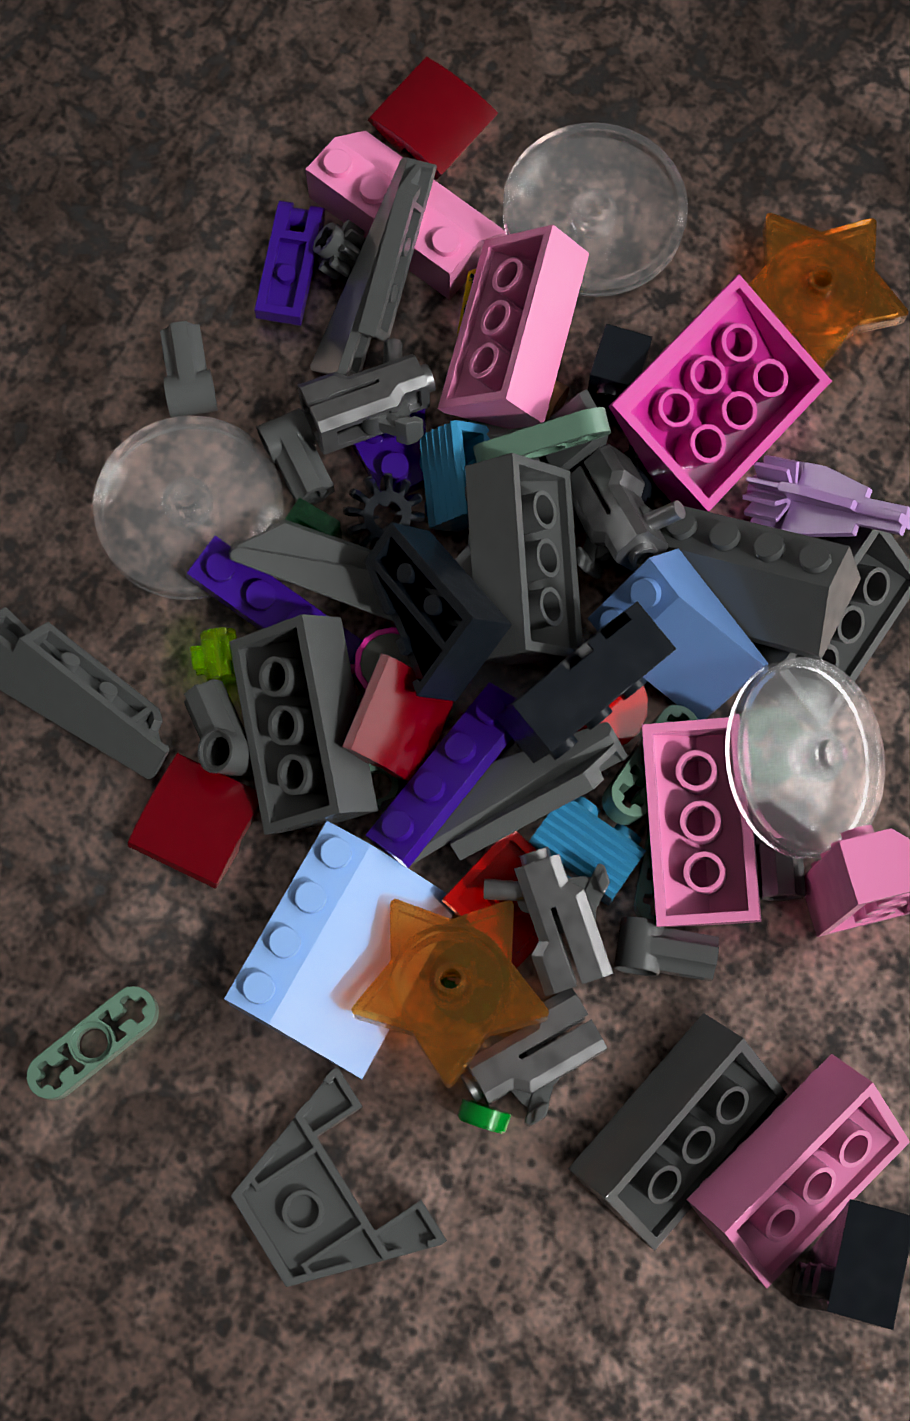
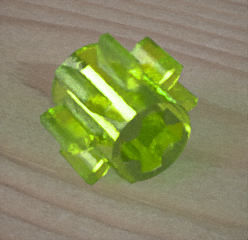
(214, 655)

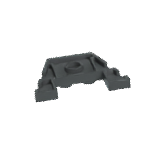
(307, 1210)

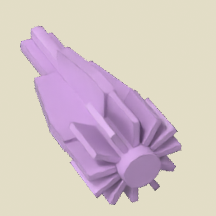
(817, 501)

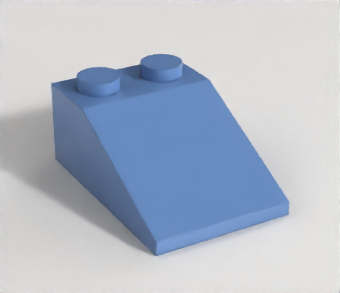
(711, 649)

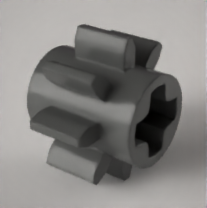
(338, 248)

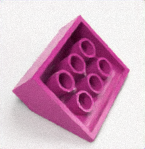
(717, 397)

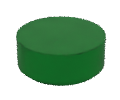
(484, 1116)

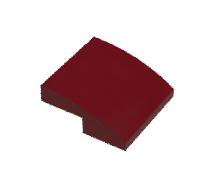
(432, 115)
(395, 724)
(195, 821)

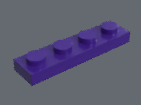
(252, 593)
(443, 779)

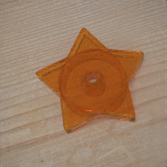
(824, 284)
(458, 1020)

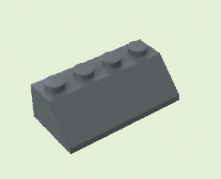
(526, 555)
(772, 581)
(873, 607)
(296, 717)
(678, 1129)

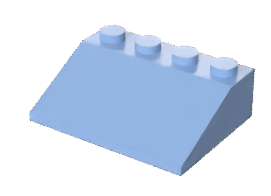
(329, 947)

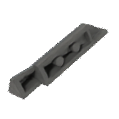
(379, 274)
(313, 562)
(79, 694)
(520, 791)

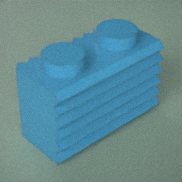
(443, 466)
(587, 841)

